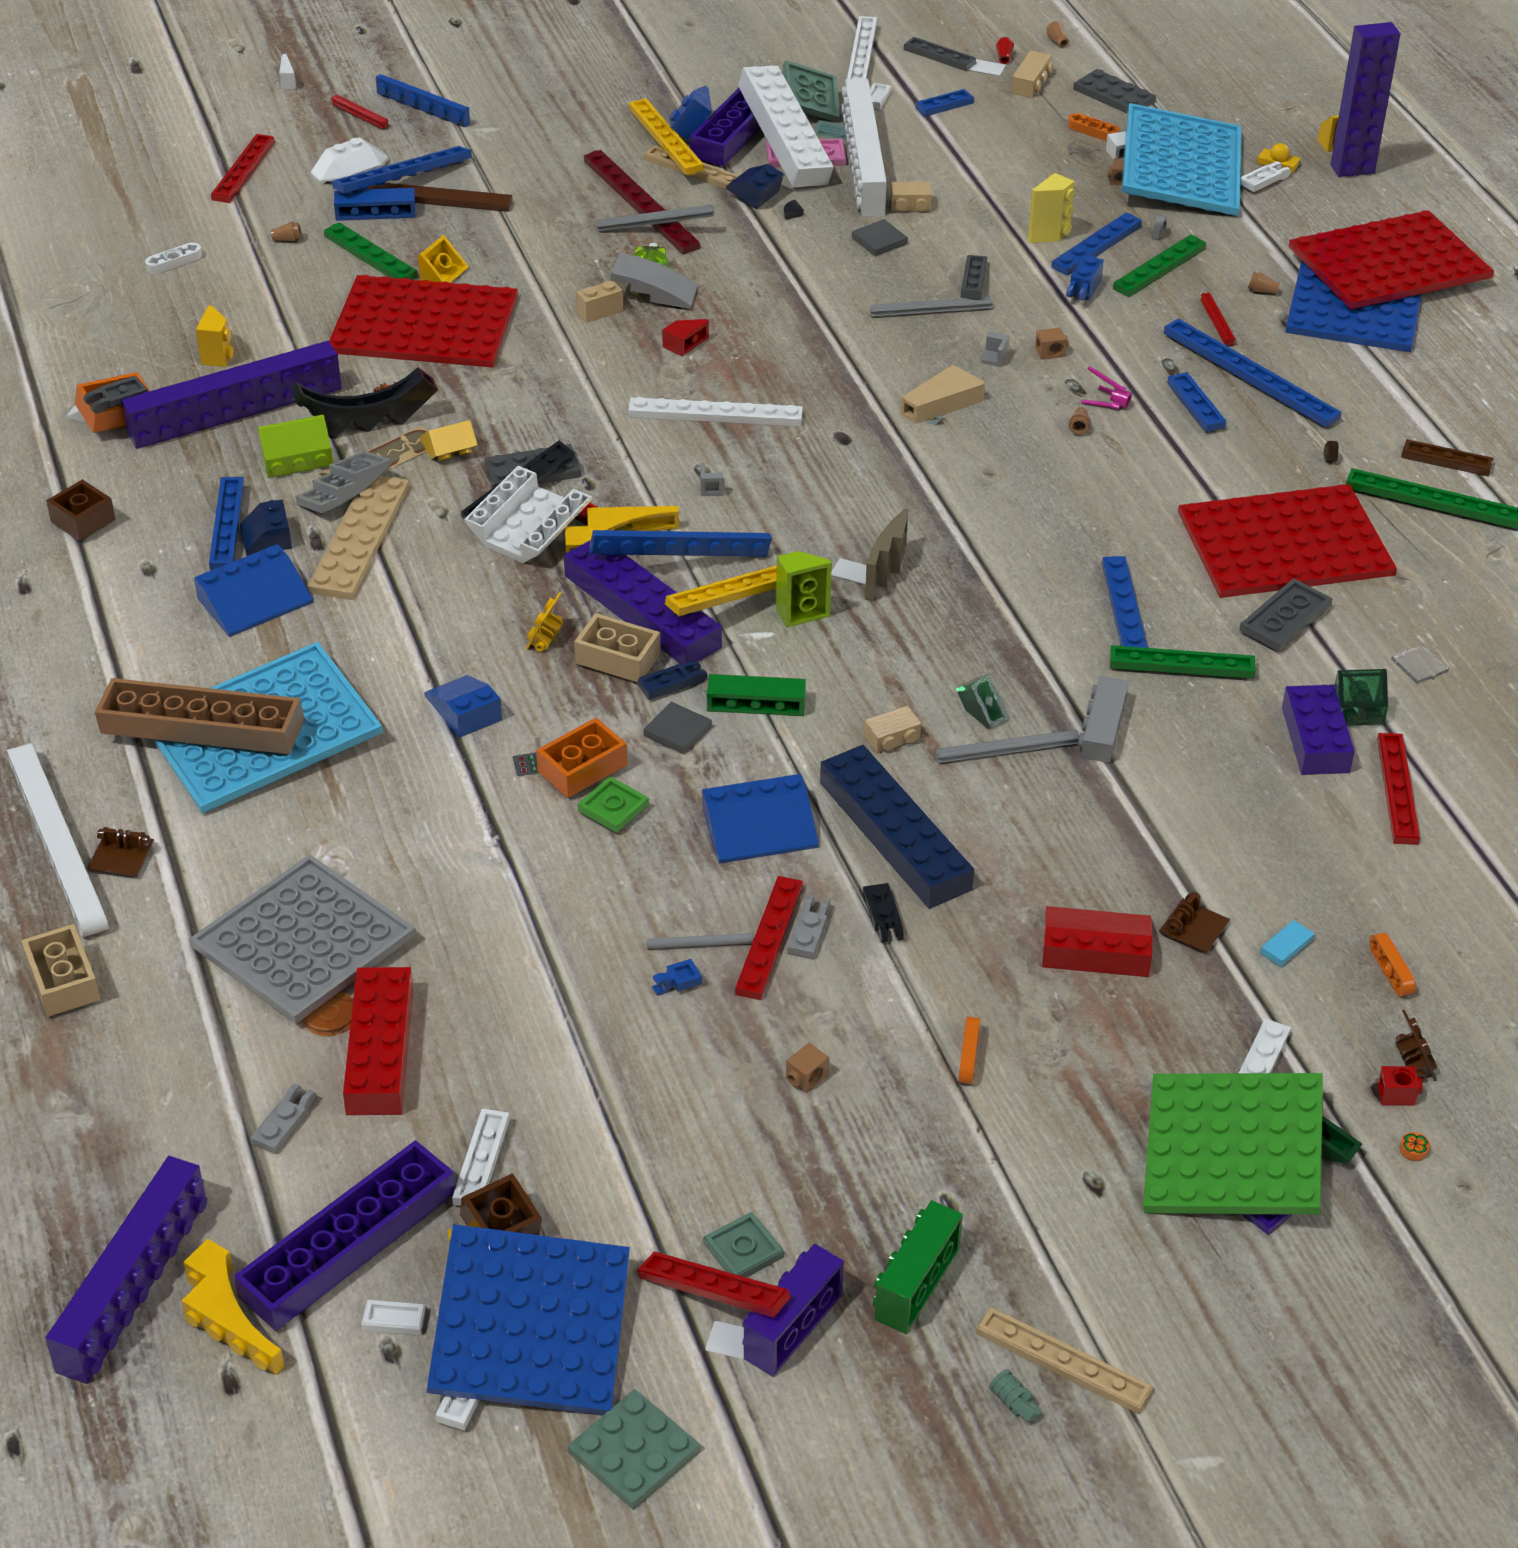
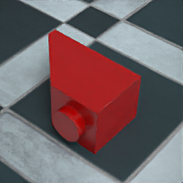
(685, 335)

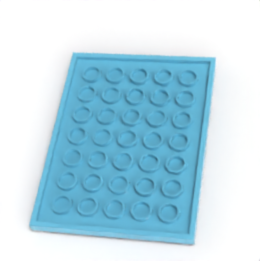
(1182, 159)
(332, 723)

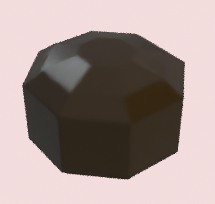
(1331, 451)

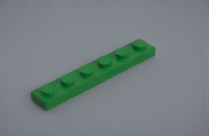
(369, 252)
(1159, 265)
(1182, 661)

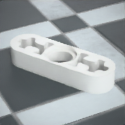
(182, 255)

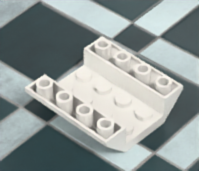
(522, 517)

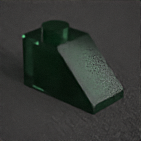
(982, 701)

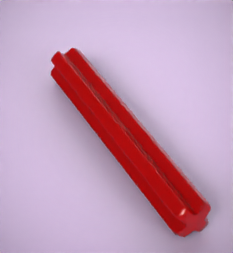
(359, 111)
(1217, 319)

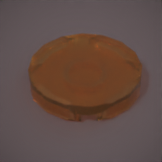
(331, 1016)

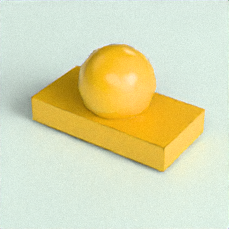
(1279, 153)

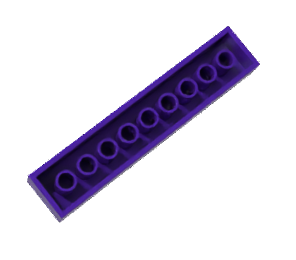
(229, 394)

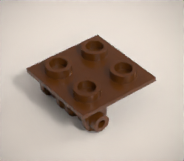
(120, 852)
(1194, 924)
(1415, 1050)

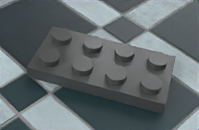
(1113, 91)
(502, 465)
(1285, 614)

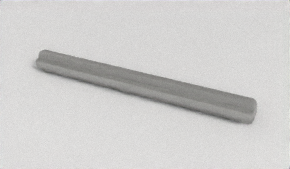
(655, 218)
(934, 306)
(1007, 746)

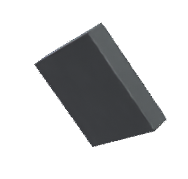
(879, 237)
(677, 727)

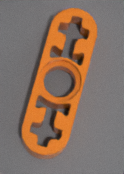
(1091, 126)
(1392, 964)
(969, 1050)

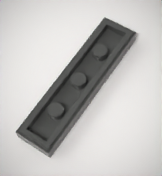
(939, 53)
(974, 276)

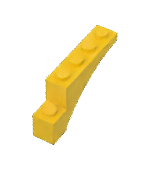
(622, 519)
(215, 1309)

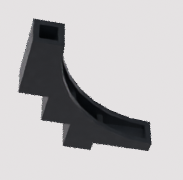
(366, 410)

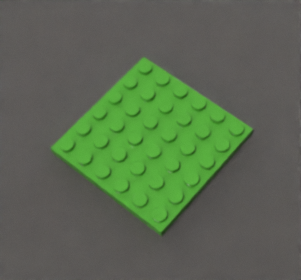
(1235, 1144)

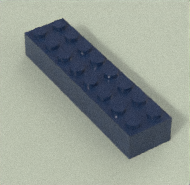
(896, 826)

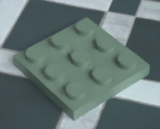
(813, 90)
(633, 1448)

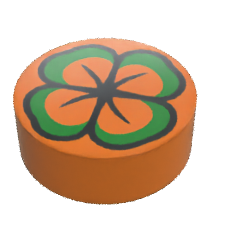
(1414, 1146)

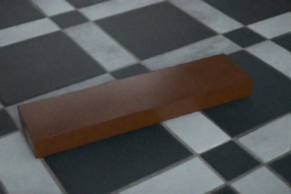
(1447, 457)

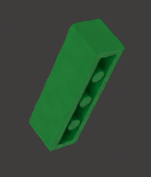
(756, 695)

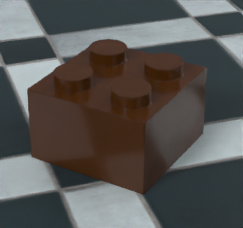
(80, 510)
(501, 1207)

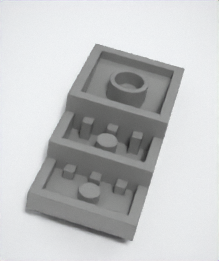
(654, 279)
(344, 482)

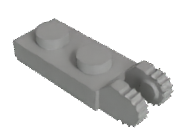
(809, 929)
(283, 1120)

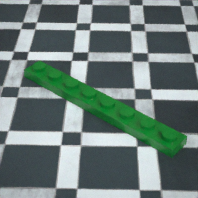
(1433, 498)

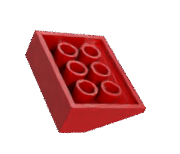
(1097, 941)

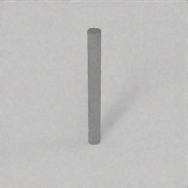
(697, 941)

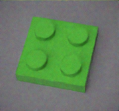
(613, 804)

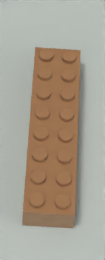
(200, 715)

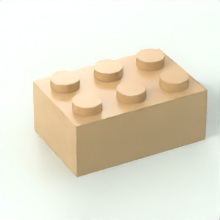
(617, 647)
(60, 970)

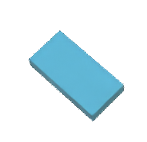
(1287, 943)

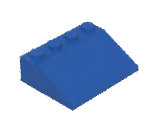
(252, 590)
(759, 818)

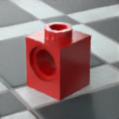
(1399, 1085)

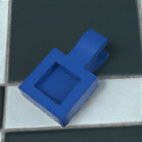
(680, 975)

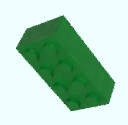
(917, 1266)

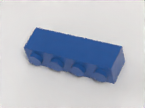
(375, 204)

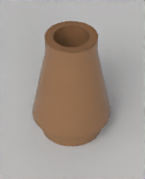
(1057, 33)
(287, 232)
(1262, 283)
(1079, 421)

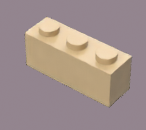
(1031, 74)

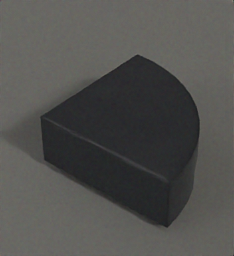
(792, 210)

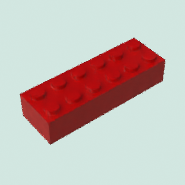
(378, 1041)

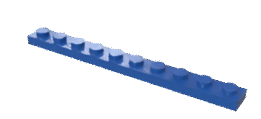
(1252, 373)

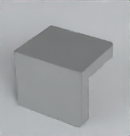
(996, 349)
(710, 483)

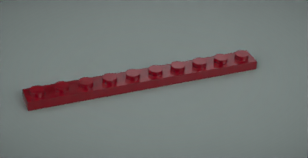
(640, 200)

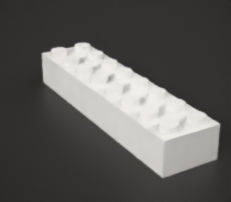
(785, 126)

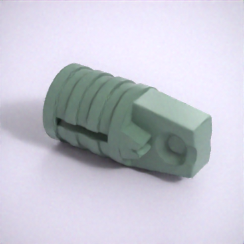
(1015, 1396)

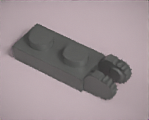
(113, 393)

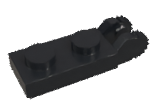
(883, 911)

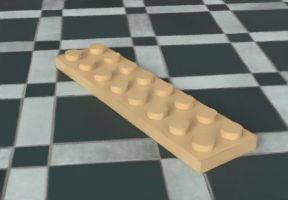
(358, 538)

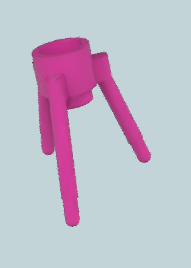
(1119, 396)

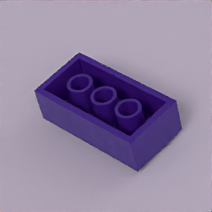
(1318, 729)
(814, 1290)

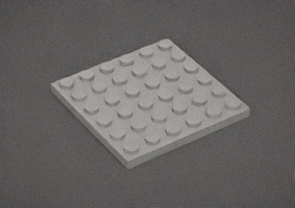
(302, 938)

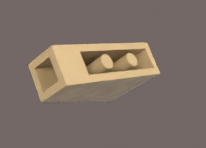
(942, 394)

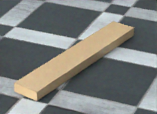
(710, 174)
(1064, 1360)

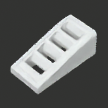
(286, 74)

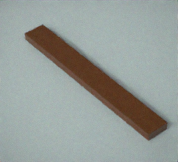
(455, 197)

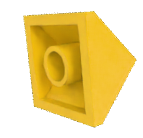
(441, 262)

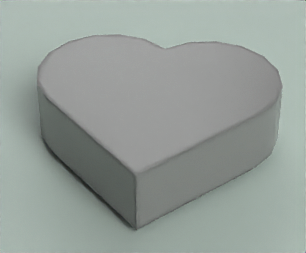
(1159, 227)

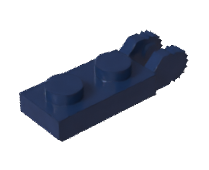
(672, 679)

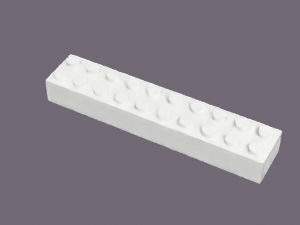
(863, 148)

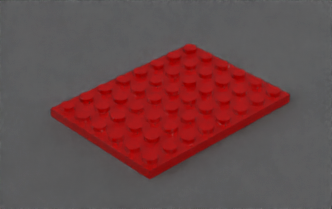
(1390, 259)
(424, 321)
(1281, 536)

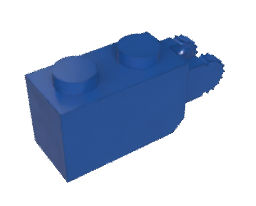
(1085, 278)

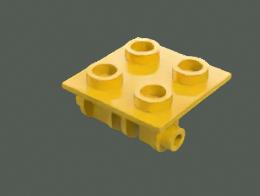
(547, 627)

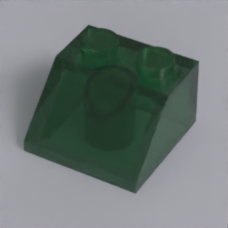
(1363, 696)

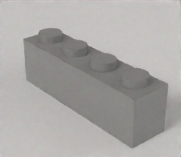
(1104, 719)

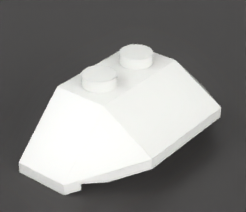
(347, 160)

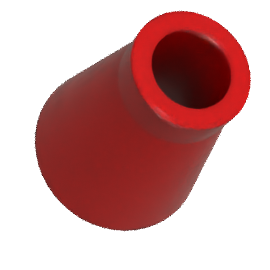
(1004, 49)

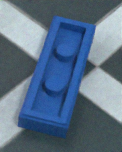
(944, 102)

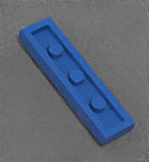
(1196, 402)

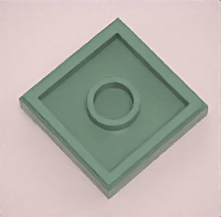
(743, 1246)

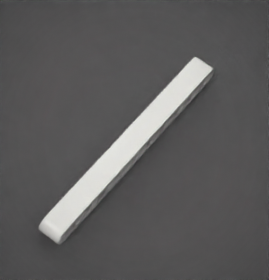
(57, 840)

